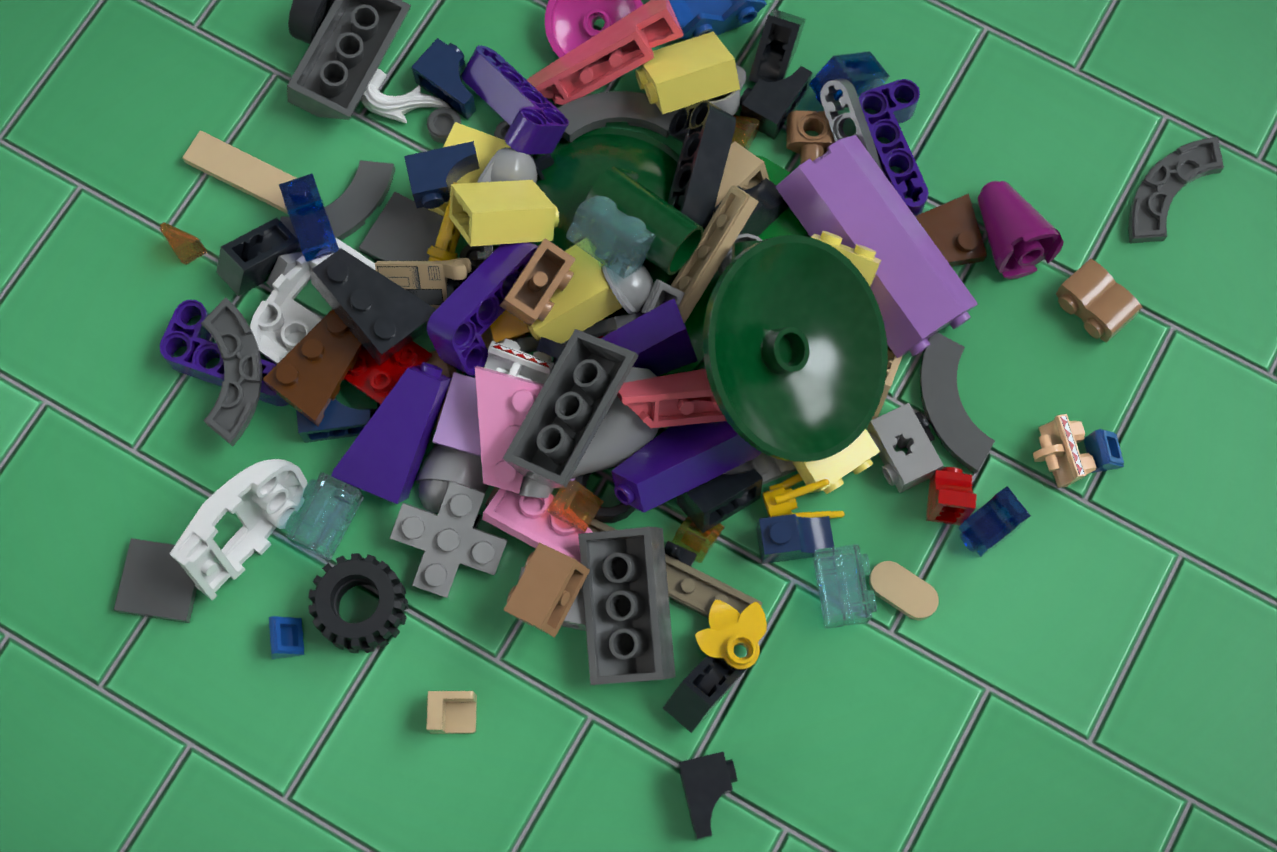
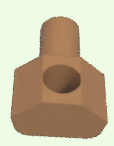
(807, 146)

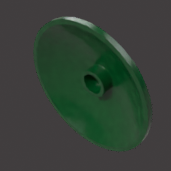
(637, 177)
(794, 348)

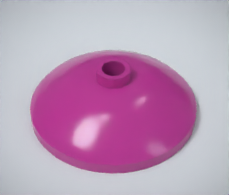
(572, 21)

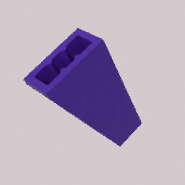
(657, 339)
(396, 437)
(679, 462)

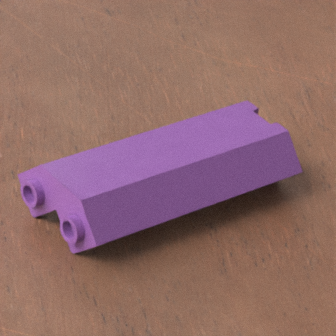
(857, 202)

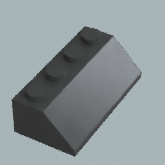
(345, 56)
(569, 409)
(627, 606)

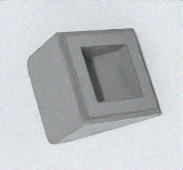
(660, 294)

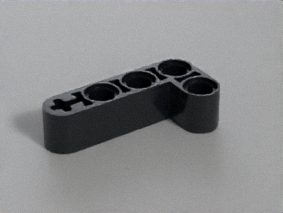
(703, 157)

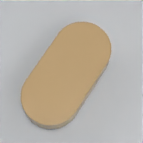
(903, 590)

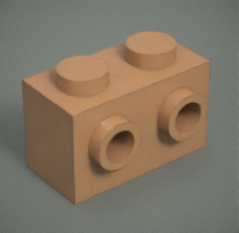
(537, 282)
(546, 589)

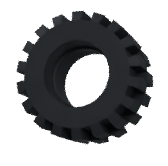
(341, 579)

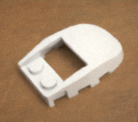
(280, 320)
(262, 500)

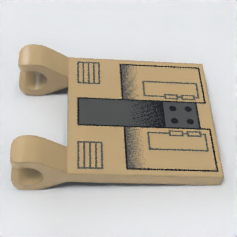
(425, 278)

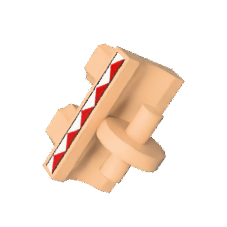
(1061, 451)

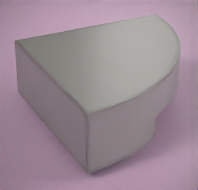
(283, 266)

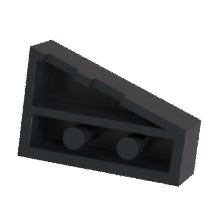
(370, 304)

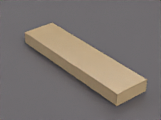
(237, 169)
(713, 247)

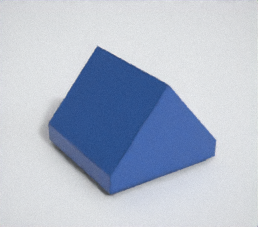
(1105, 450)
(286, 637)

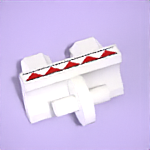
(508, 359)

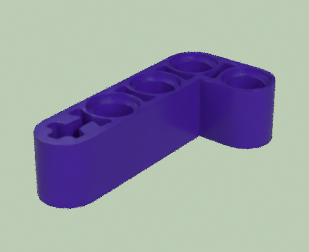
(532, 119)
(897, 153)
(474, 306)
(201, 350)

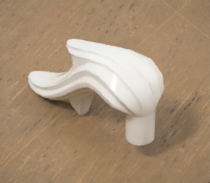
(396, 106)

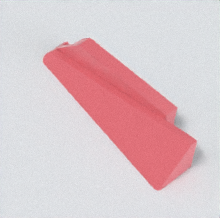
(609, 53)
(672, 399)

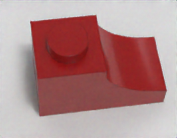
(950, 496)

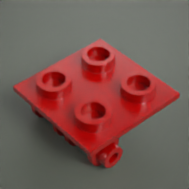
(379, 380)

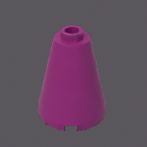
(1016, 231)

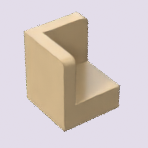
(451, 712)

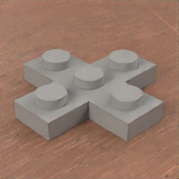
(448, 539)

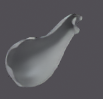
(615, 441)
(445, 465)

